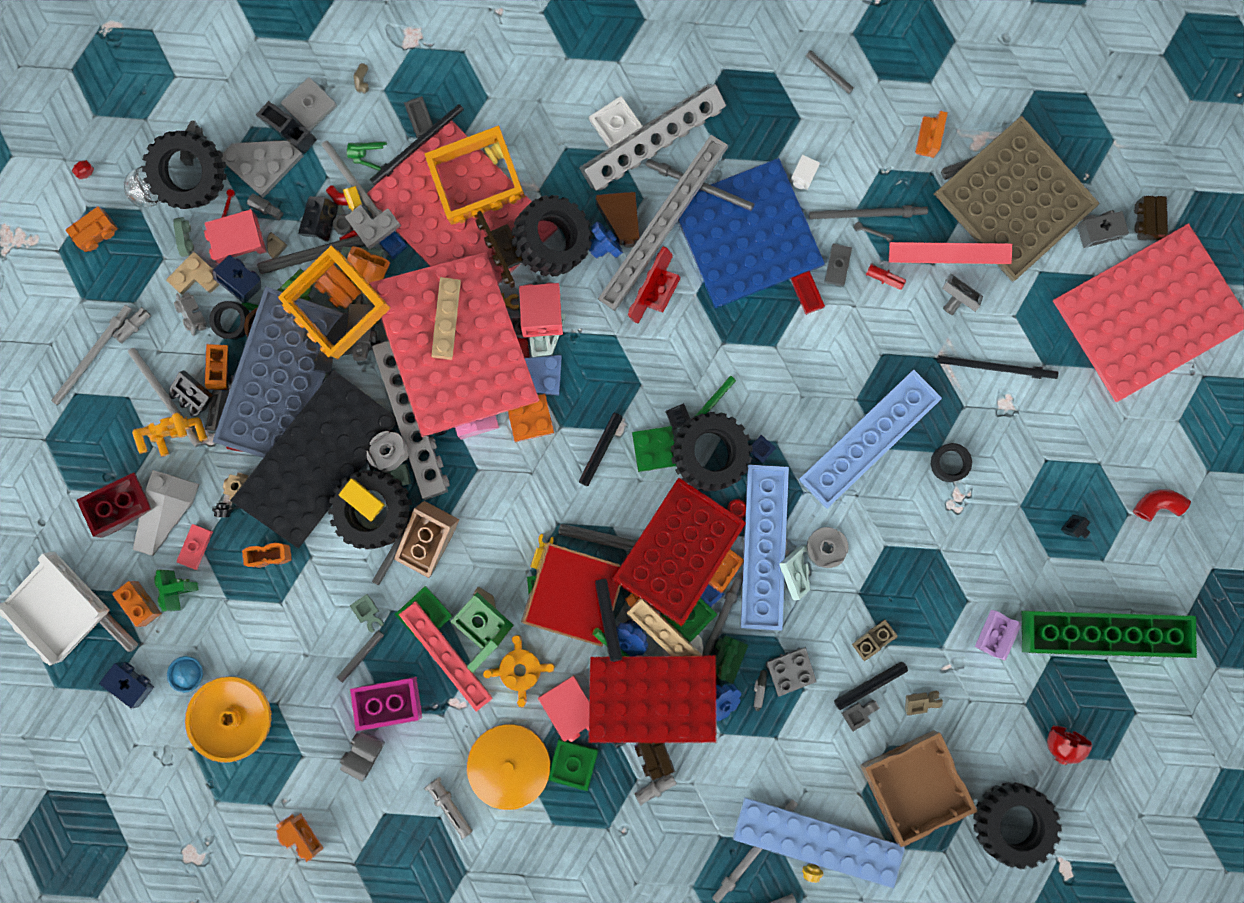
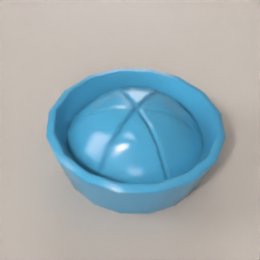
(184, 674)

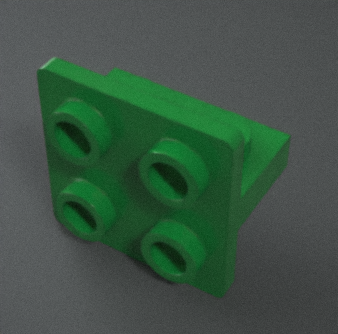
(170, 587)

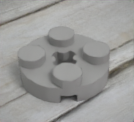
(396, 455)
(837, 553)

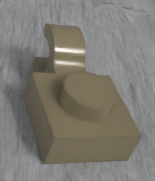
(921, 702)

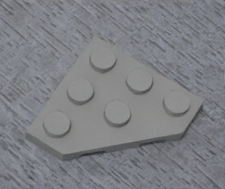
(261, 162)

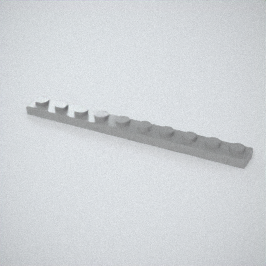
(663, 222)

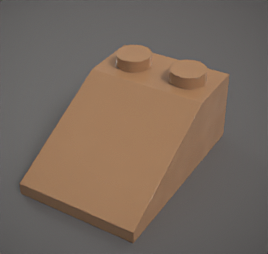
(426, 538)

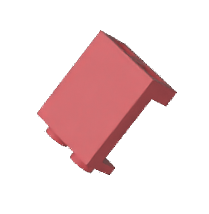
(234, 235)
(540, 310)
(567, 708)

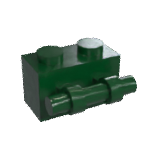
(729, 658)

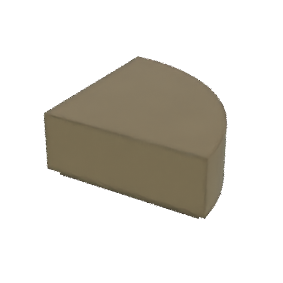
(275, 245)

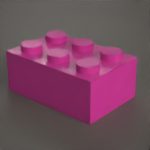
(386, 704)

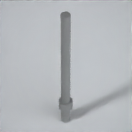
(351, 179)
(115, 323)
(161, 392)
(729, 882)

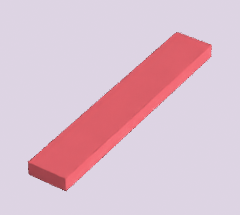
(950, 253)
(445, 656)

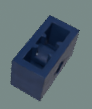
(240, 288)
(116, 684)

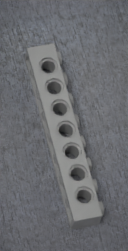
(593, 169)
(428, 489)

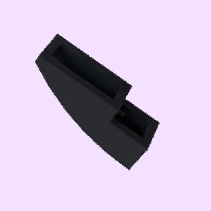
(286, 127)
(324, 363)

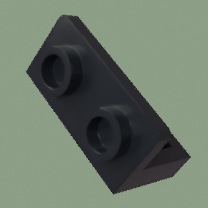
(318, 218)

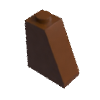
(621, 216)

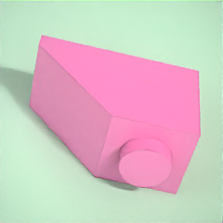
(477, 427)

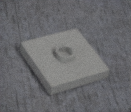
(308, 104)

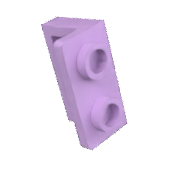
(998, 635)

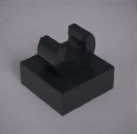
(677, 416)
(1076, 527)

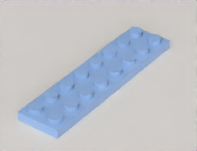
(870, 439)
(764, 547)
(818, 842)

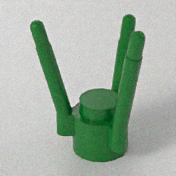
(358, 151)

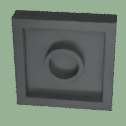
(960, 294)

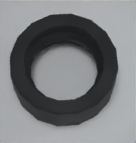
(215, 316)
(966, 458)

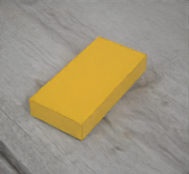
(361, 499)

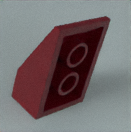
(114, 506)

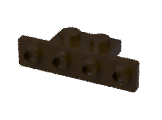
(501, 243)

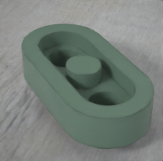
(183, 241)

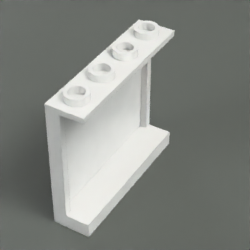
(53, 609)

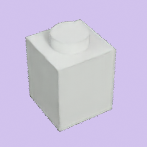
(804, 172)

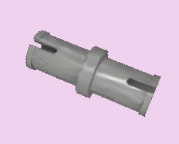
(131, 325)
(655, 789)

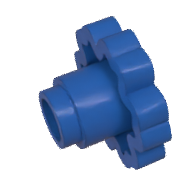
(604, 242)
(632, 638)
(726, 700)

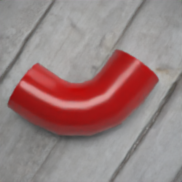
(1161, 499)

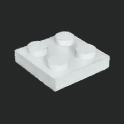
(615, 122)

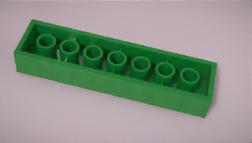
(1109, 634)

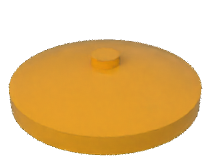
(228, 719)
(508, 766)

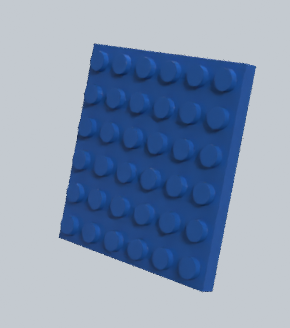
(744, 248)

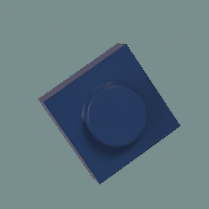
(762, 449)

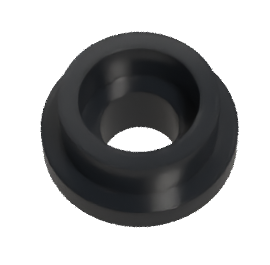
(222, 510)

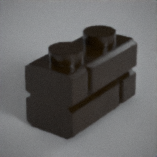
(1151, 218)
(656, 759)

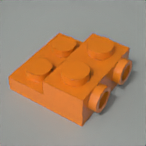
(298, 832)

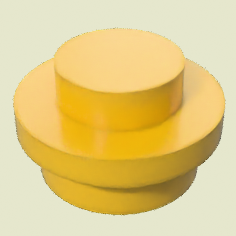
(812, 873)

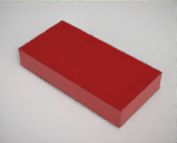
(807, 292)

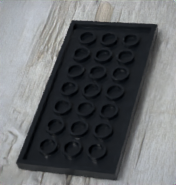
(311, 457)

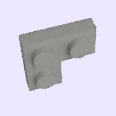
(373, 230)

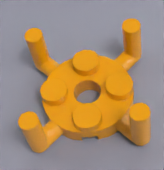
(171, 426)
(508, 675)

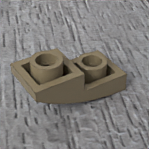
(874, 640)

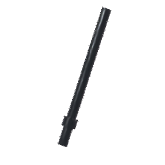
(387, 169)
(1035, 372)

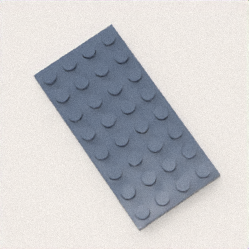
(272, 375)

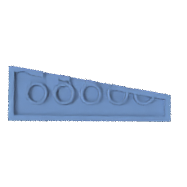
(545, 373)

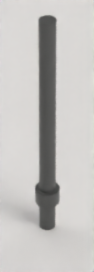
(666, 170)
(905, 211)
(731, 597)

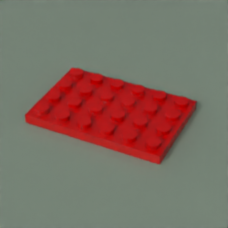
(679, 551)
(653, 700)

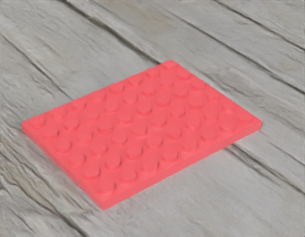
(466, 180)
(1152, 312)
(487, 361)

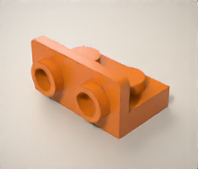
(931, 135)

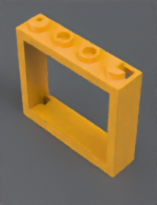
(464, 147)
(310, 276)

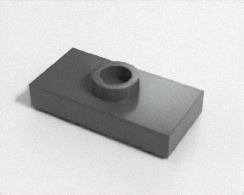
(838, 265)

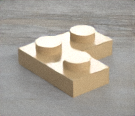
(189, 272)

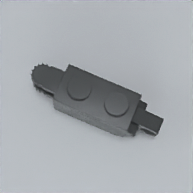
(364, 343)

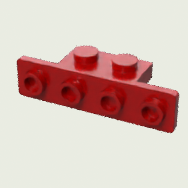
(657, 287)

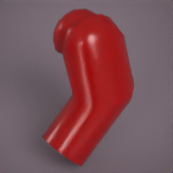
(338, 198)

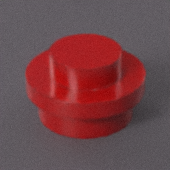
(737, 507)

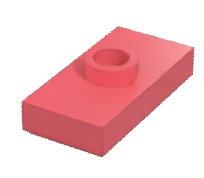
(194, 546)

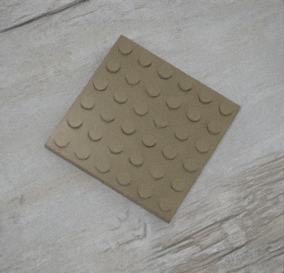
(1017, 196)

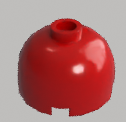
(1068, 746)

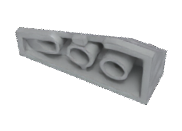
(169, 501)

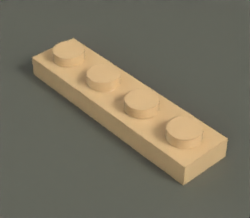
(446, 318)
(661, 630)

